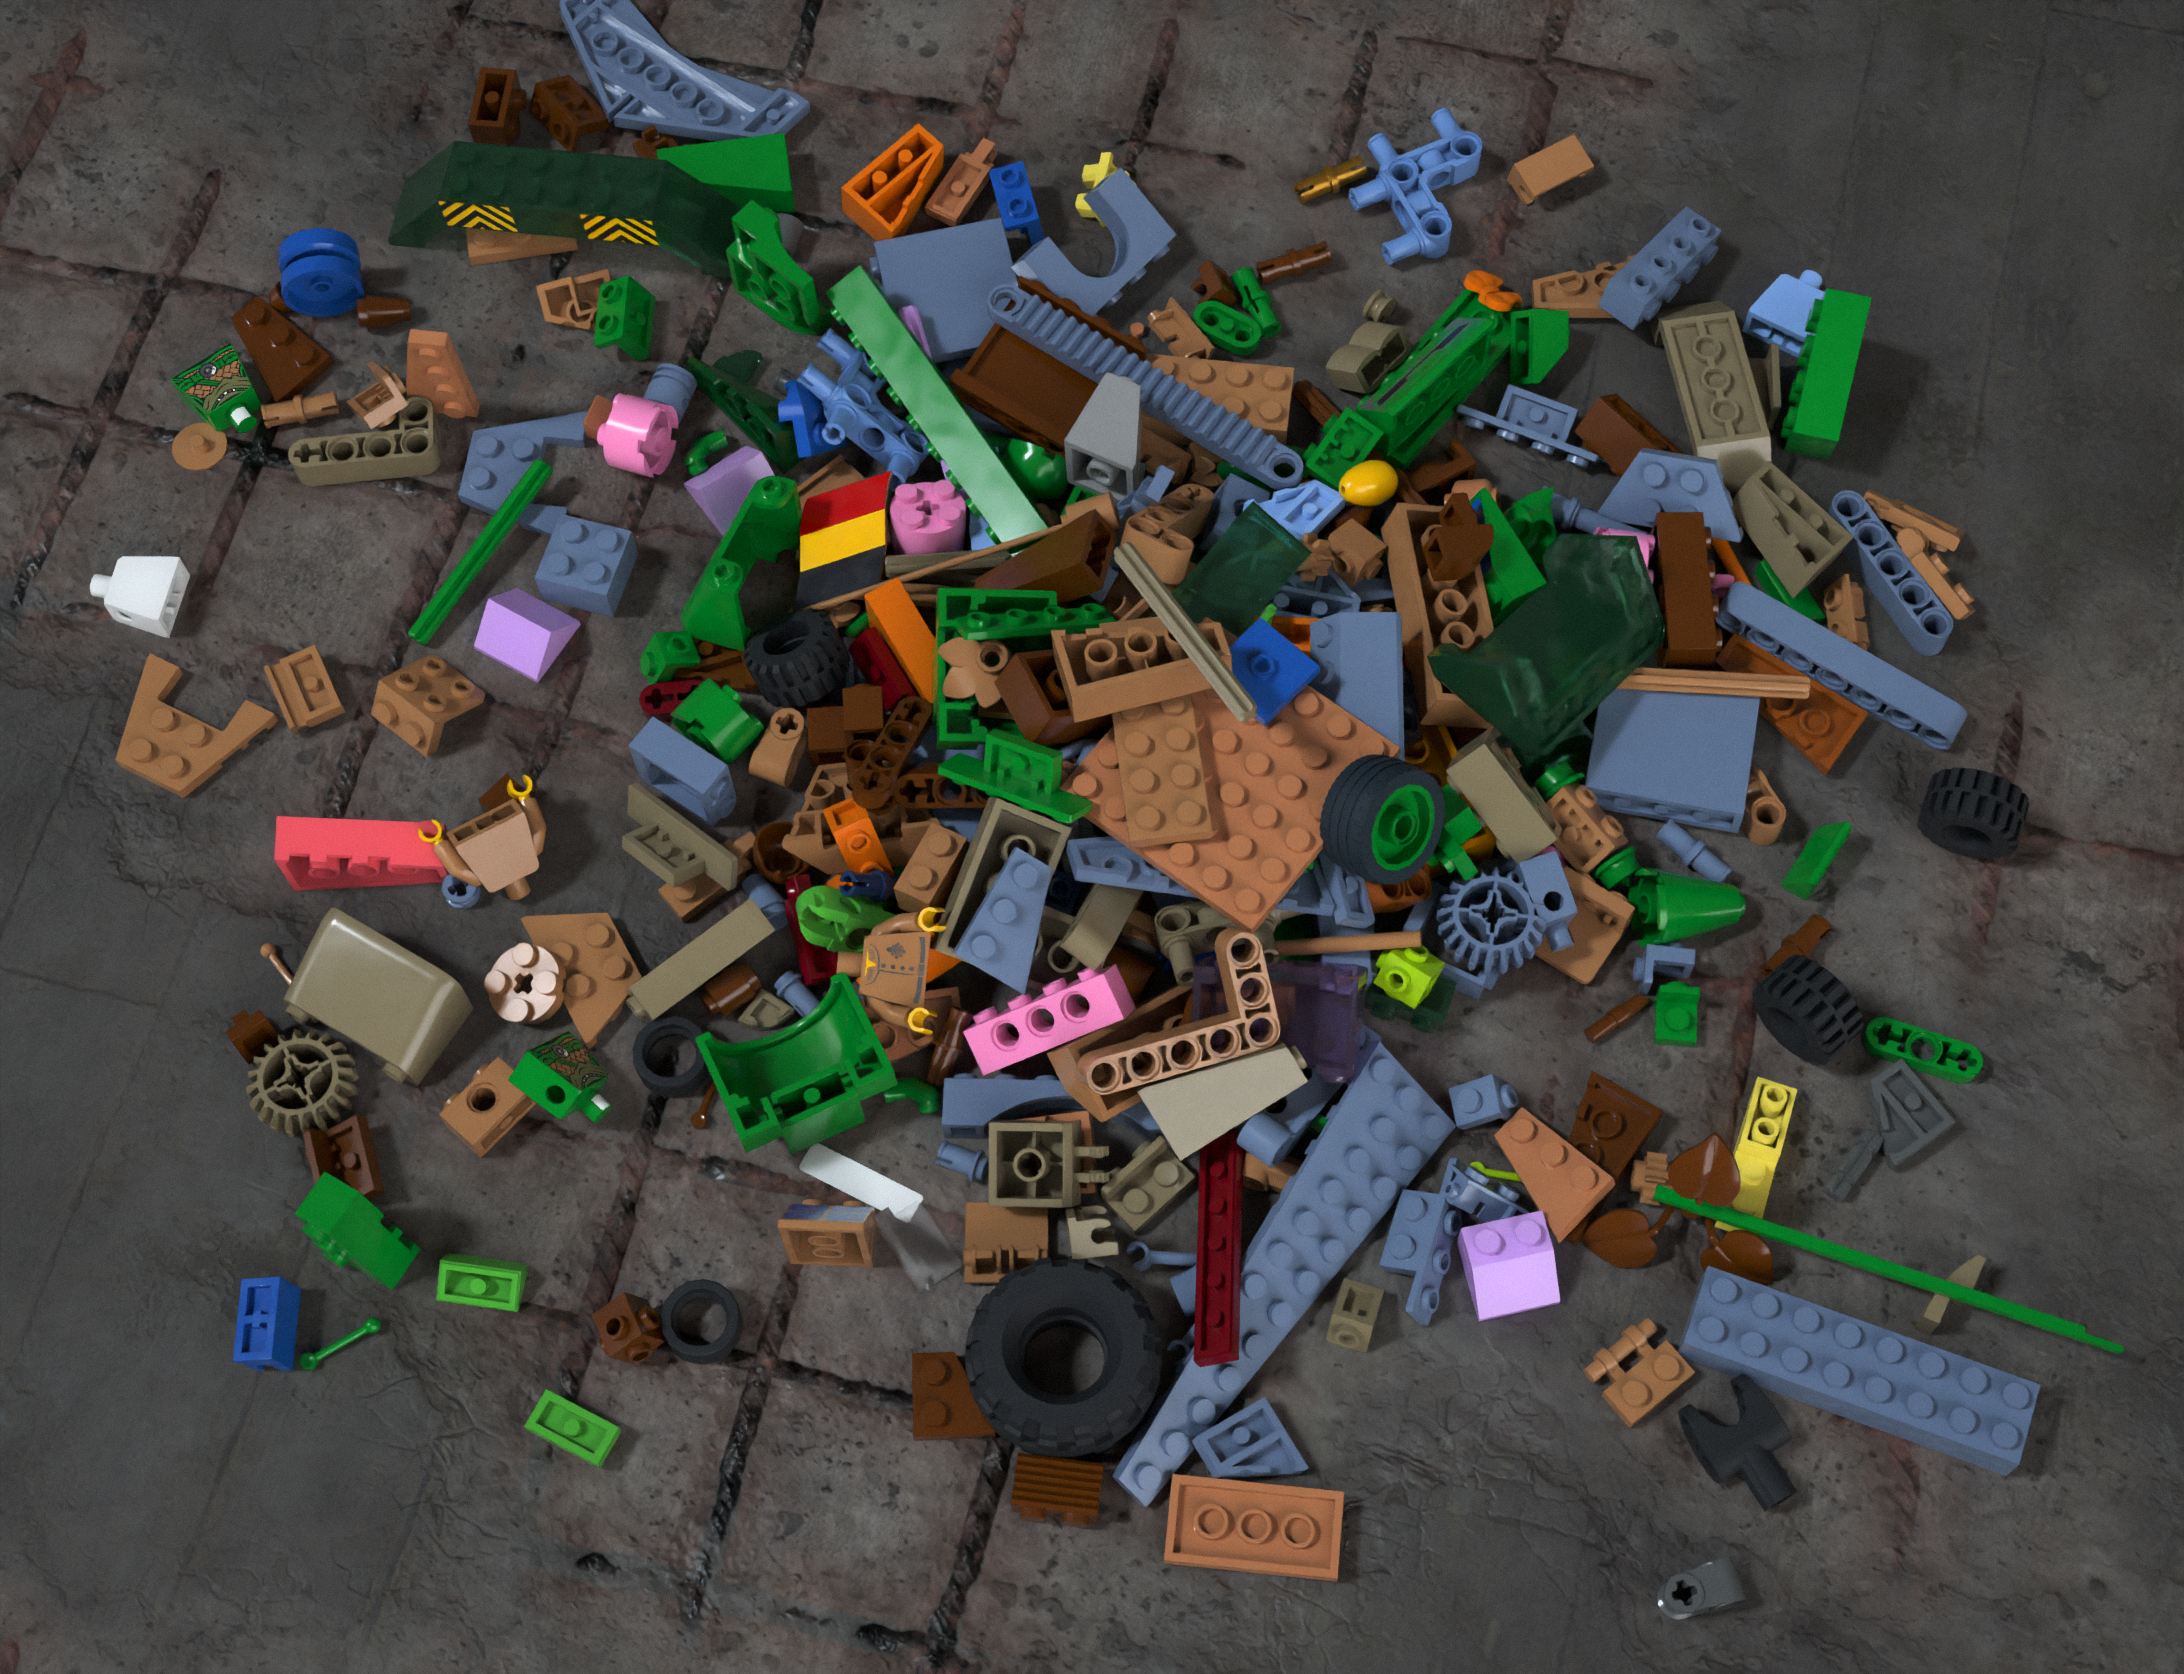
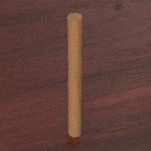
(1349, 943)

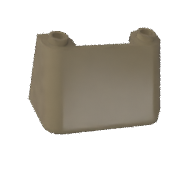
(377, 996)

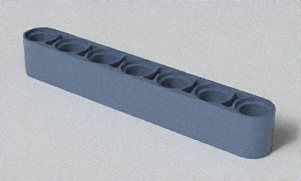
(1841, 666)

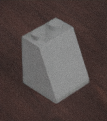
(1107, 439)

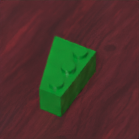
(352, 1233)

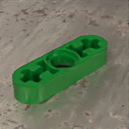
(1949, 1068)

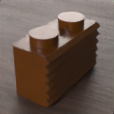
(1057, 1489)

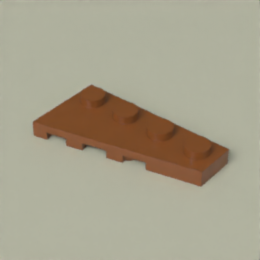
(1815, 725)

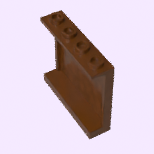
(1027, 386)

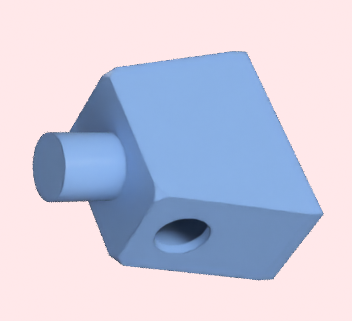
(1783, 311)

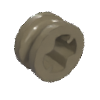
(1379, 307)

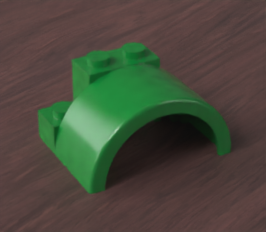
(958, 719)
(803, 1078)

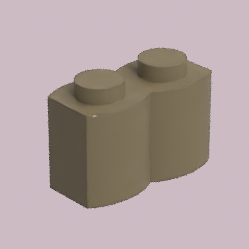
(1368, 357)

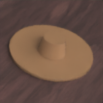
(199, 447)

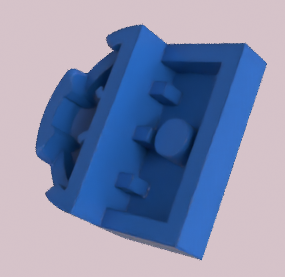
(807, 419)

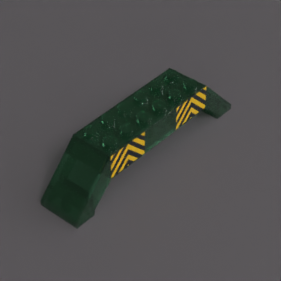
(568, 198)

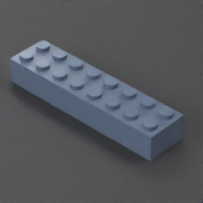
(1859, 1371)

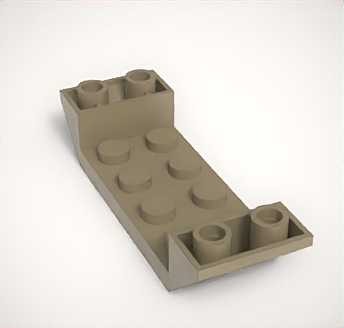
(1715, 387)

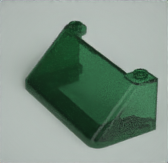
(1562, 644)

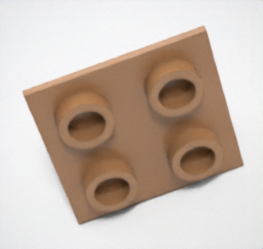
(1002, 1240)

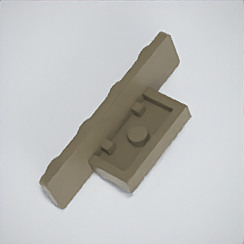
(674, 845)

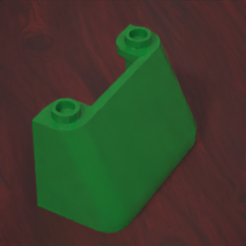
(760, 529)

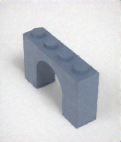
(1137, 234)

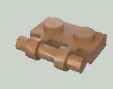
(1645, 1384)

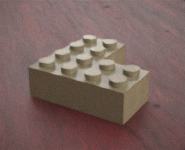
(996, 835)

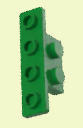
(1030, 630)
(1018, 773)

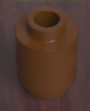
(730, 989)

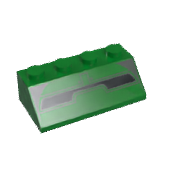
(1427, 380)

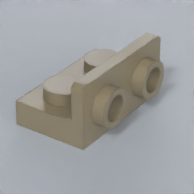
(1145, 1184)

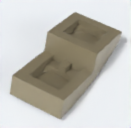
(1933, 1311)

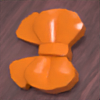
(1488, 287)

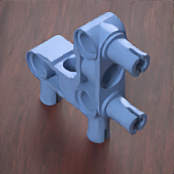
(1420, 172)
(855, 411)

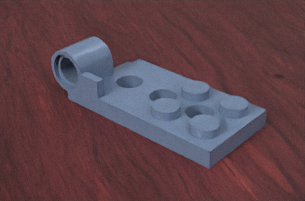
(1275, 1135)

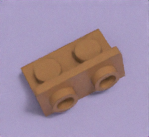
(1586, 832)

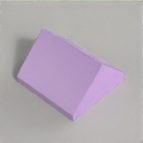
(727, 484)
(523, 632)

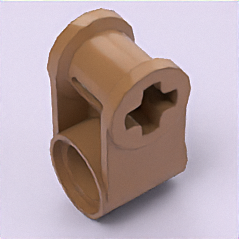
(779, 753)
(1762, 803)

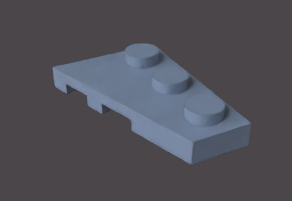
(1008, 921)

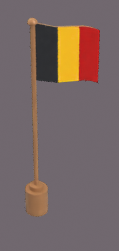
(847, 541)

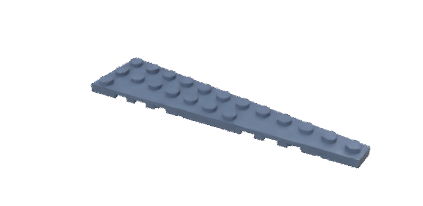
(1325, 1211)

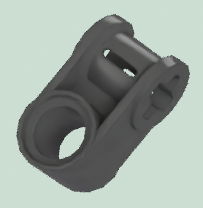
(1708, 1589)

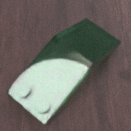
(1241, 571)

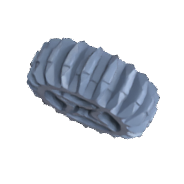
(1474, 920)

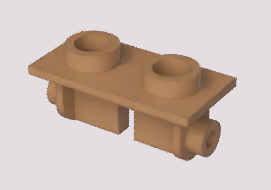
(1177, 325)
(1158, 451)
(1844, 604)

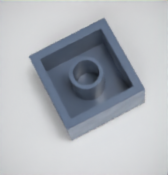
(586, 565)

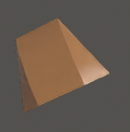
(813, 839)

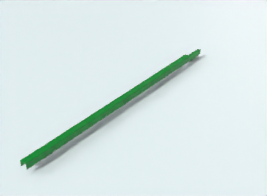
(1885, 1268)

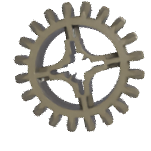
(334, 1071)

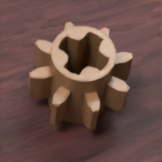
(1318, 561)
(1649, 1173)

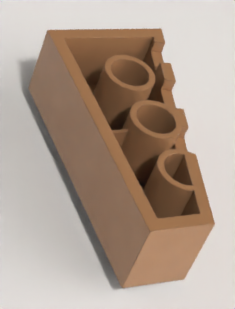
(1128, 668)

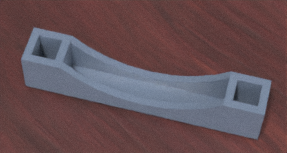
(975, 1102)

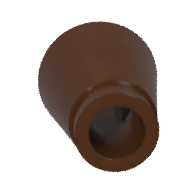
(382, 311)

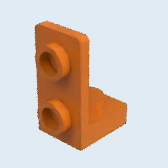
(856, 837)

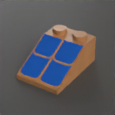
(829, 1233)

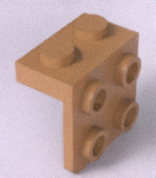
(421, 699)
(1595, 928)

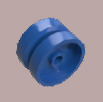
(320, 272)

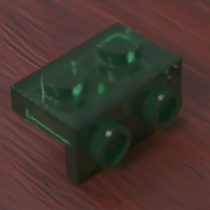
(1425, 1017)

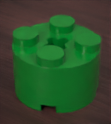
(716, 721)

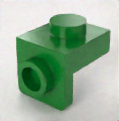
(666, 654)

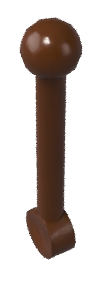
(699, 1119)

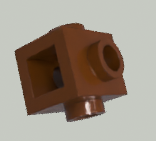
(628, 1328)

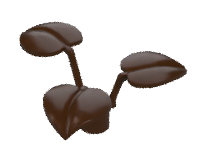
(1699, 1173)

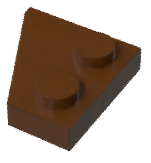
(719, 664)
(944, 1400)

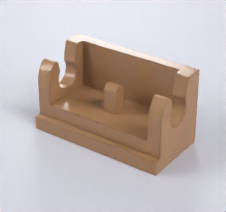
(1549, 169)

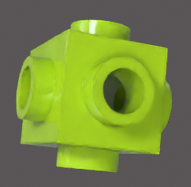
(1408, 973)

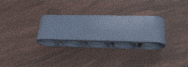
(1887, 588)

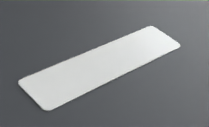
(857, 1179)

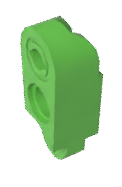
(837, 920)

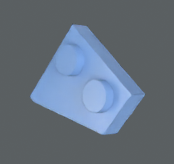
(1303, 508)

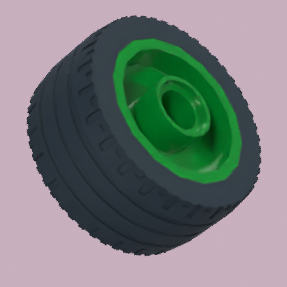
(1382, 819)

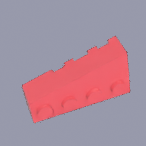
(355, 853)

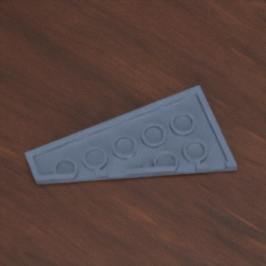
(1112, 863)

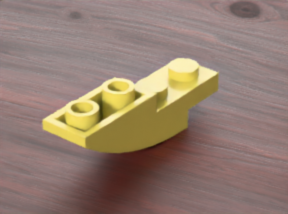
(1760, 1146)

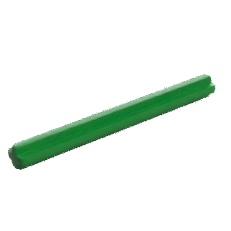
(480, 552)

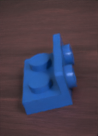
(1016, 200)

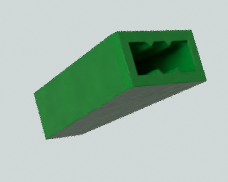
(740, 169)

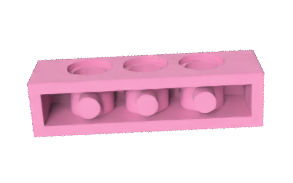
(997, 1048)

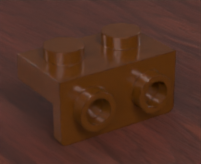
(345, 1154)

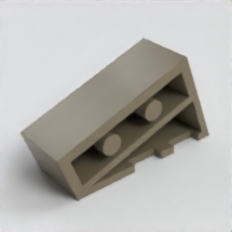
(1788, 527)
(1502, 798)

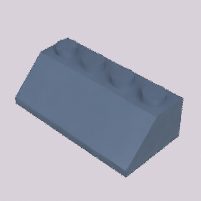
(1362, 668)

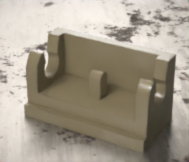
(1088, 1235)

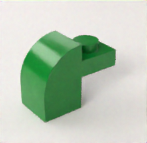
(1458, 827)

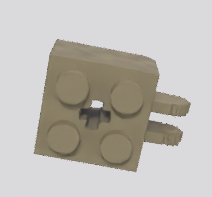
(1060, 1151)

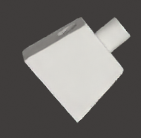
(144, 591)

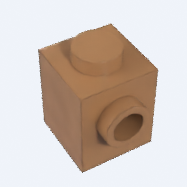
(1355, 552)

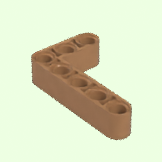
(1197, 1034)

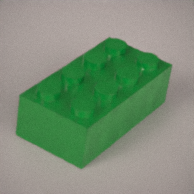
(1827, 373)

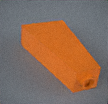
(905, 633)

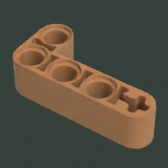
(1166, 528)

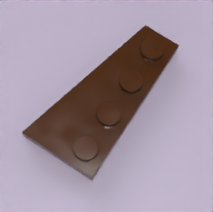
(1610, 1132)

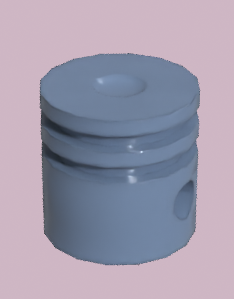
(672, 387)

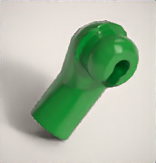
(917, 1090)

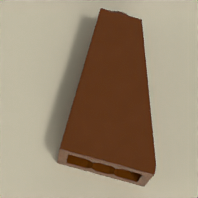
(1067, 561)

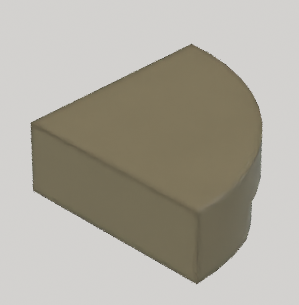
(766, 1012)

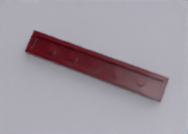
(1219, 1252)

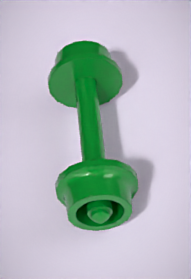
(1617, 868)

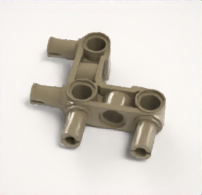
(1193, 929)

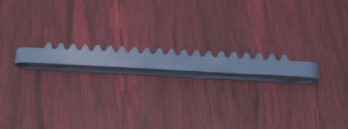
(1160, 394)

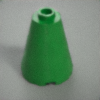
(1681, 906)

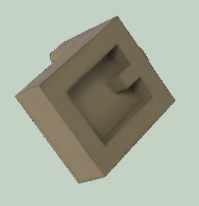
(1354, 1315)

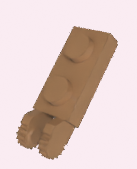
(1934, 570)

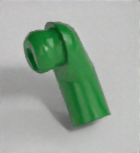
(700, 449)

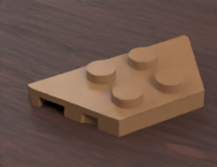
(595, 966)

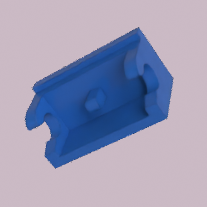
(267, 1323)

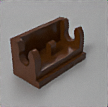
(1439, 474)

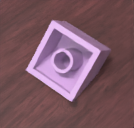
(1509, 1265)

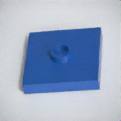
(1270, 669)

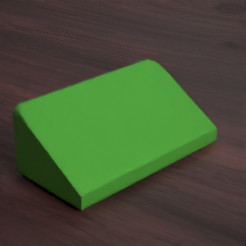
(481, 1281)

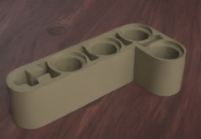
(320, 458)
(1098, 922)

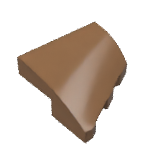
(573, 300)

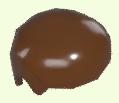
(770, 857)

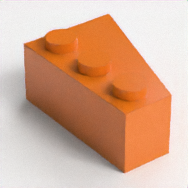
(894, 185)

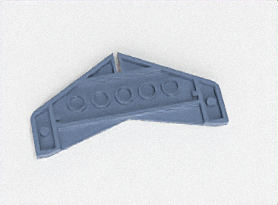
(651, 84)

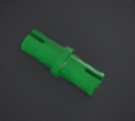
(1256, 301)

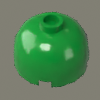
(1037, 471)

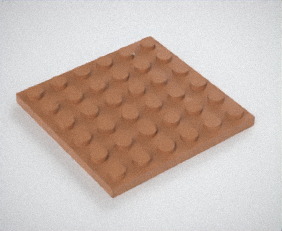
(1260, 793)

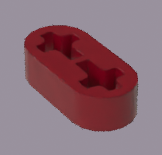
(672, 695)

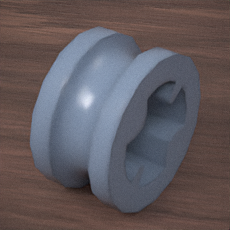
(462, 902)

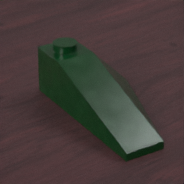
(751, 412)

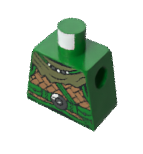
(219, 391)
(563, 1078)

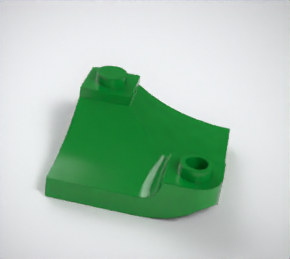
(770, 277)

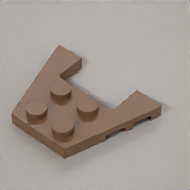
(174, 746)

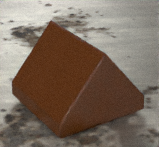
(1359, 513)

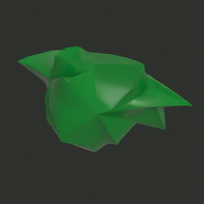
(1533, 522)

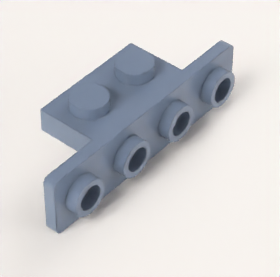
(1533, 419)
(1422, 1244)

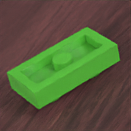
(573, 1428)

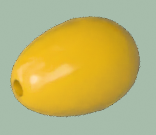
(1369, 483)

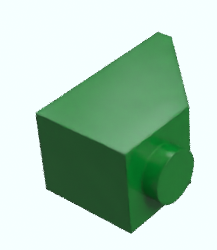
(1536, 343)

